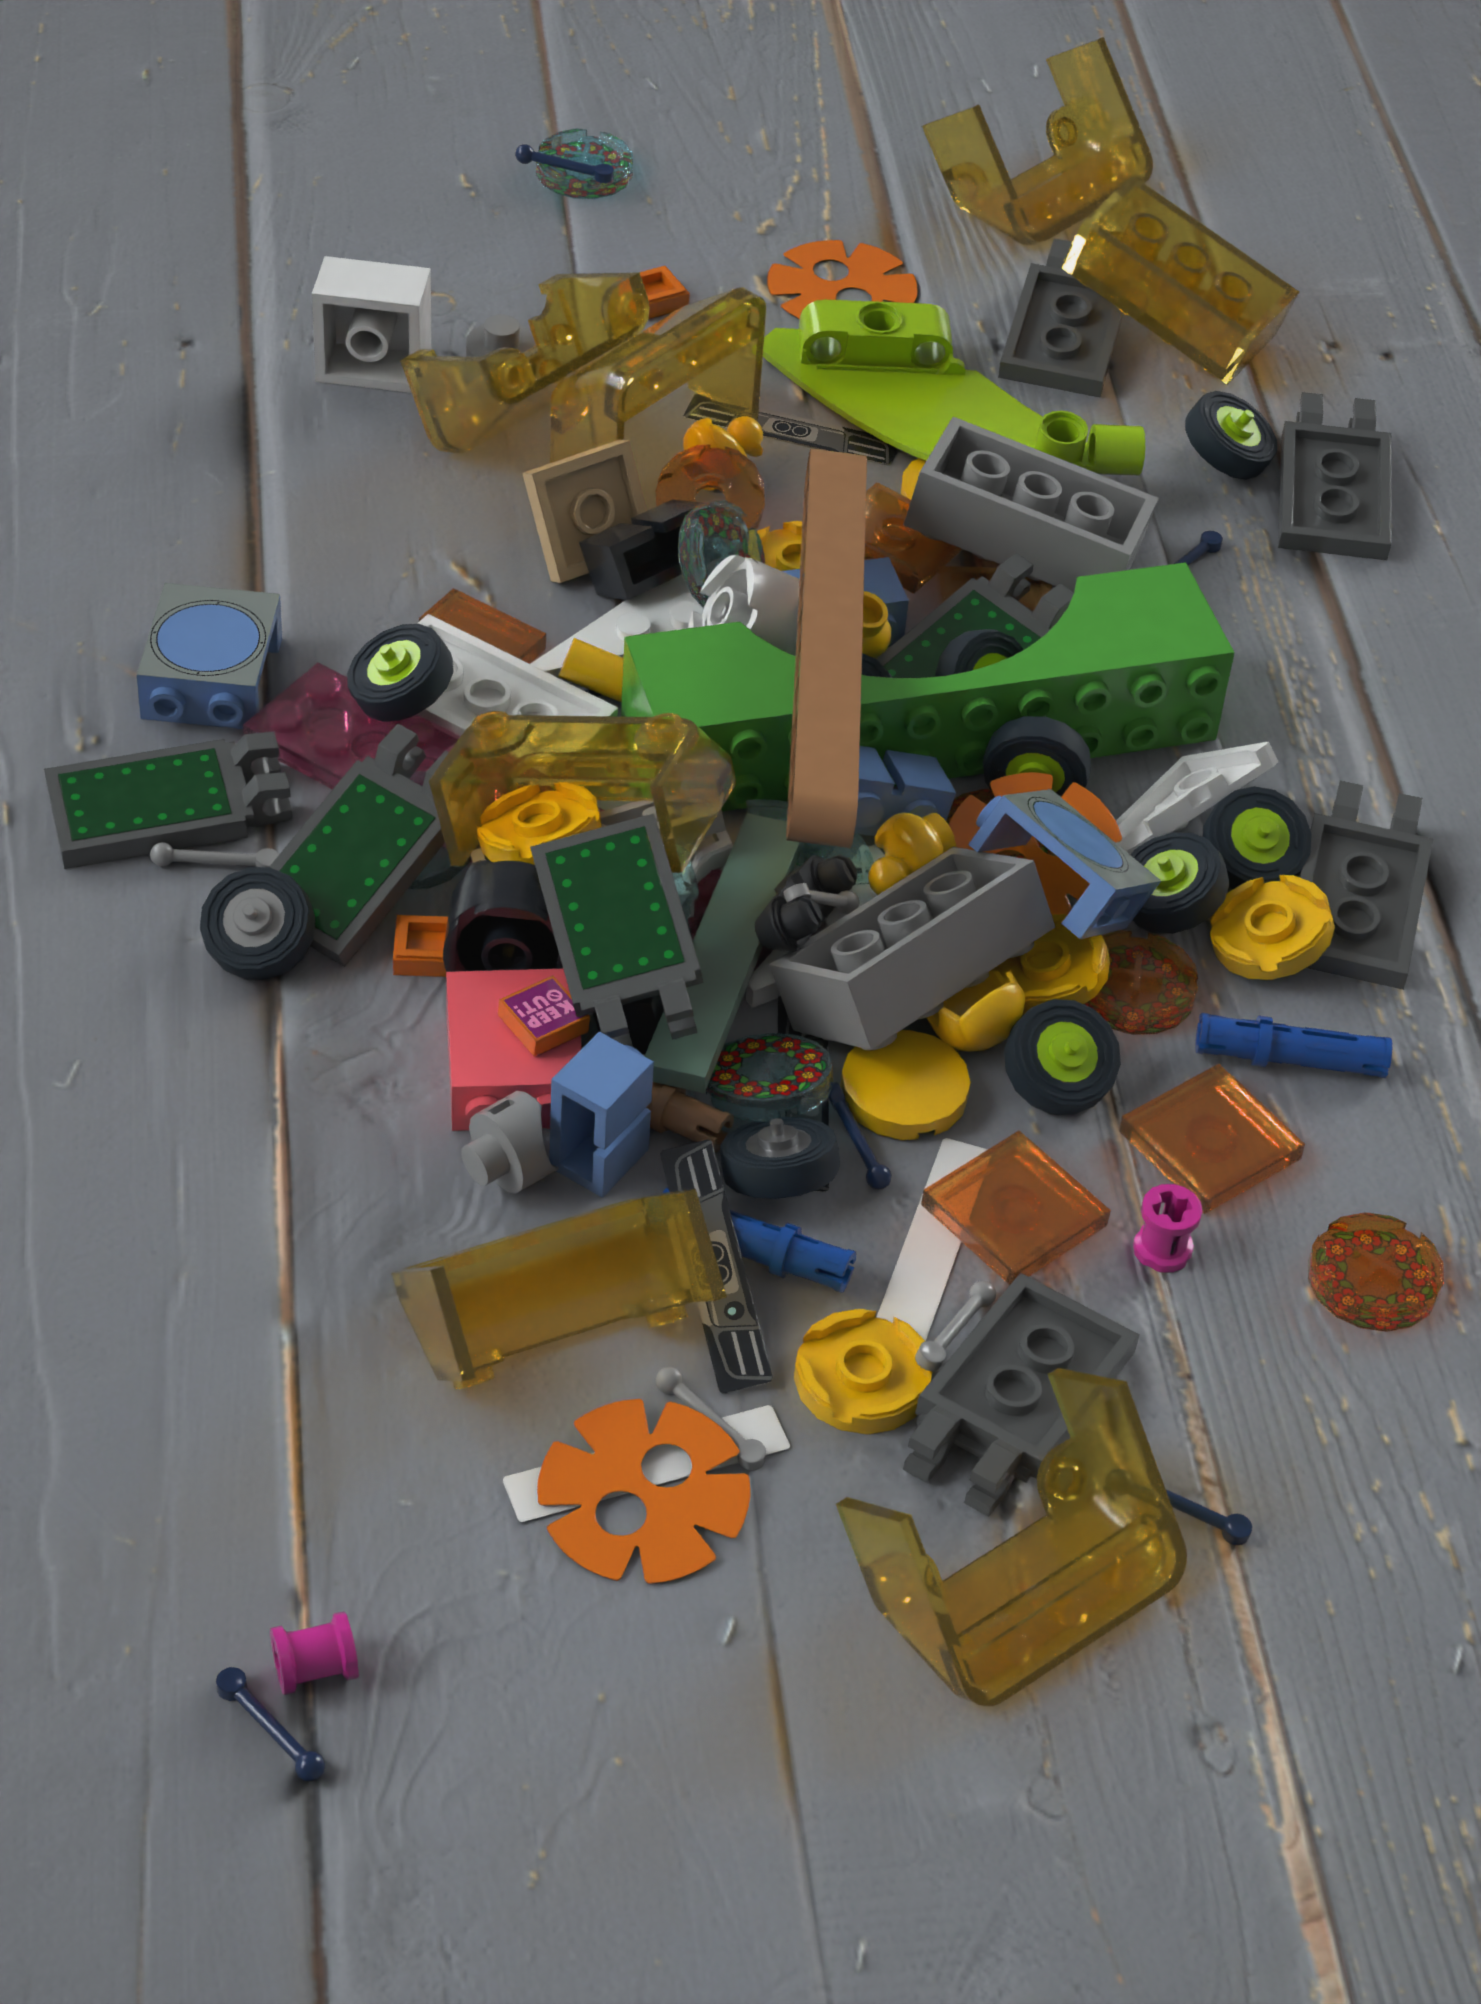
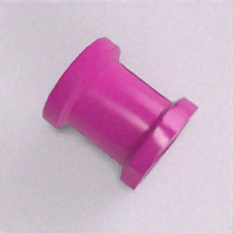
(1179, 1218)
(314, 1653)

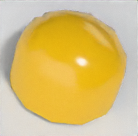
(980, 1014)

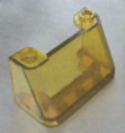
(479, 397)

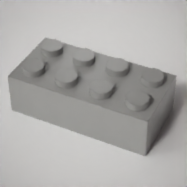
(1016, 499)
(913, 947)

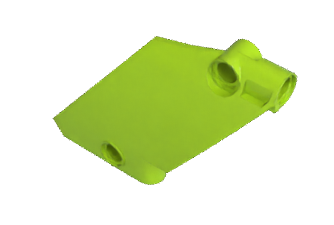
(898, 380)

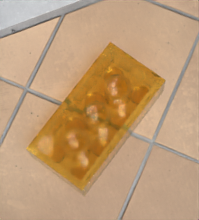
(1179, 279)

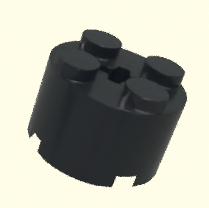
(499, 920)

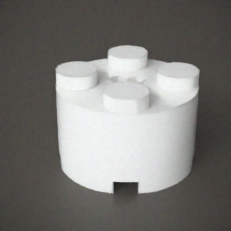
(756, 597)

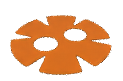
(865, 269)
(1054, 874)
(667, 1539)

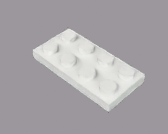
(497, 681)

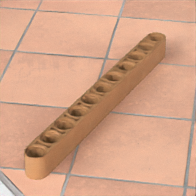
(828, 653)

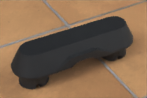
(791, 924)

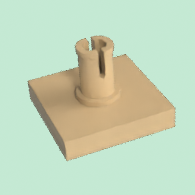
(581, 499)

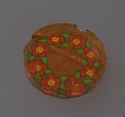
(1147, 984)
(1375, 1272)

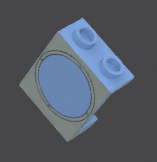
(207, 655)
(1116, 879)

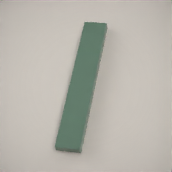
(726, 952)

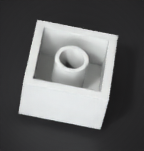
(369, 321)

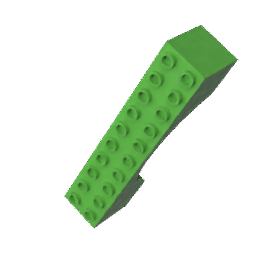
(1123, 667)

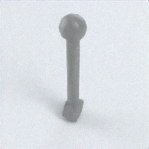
(163, 854)
(845, 901)
(932, 1353)
(752, 1451)

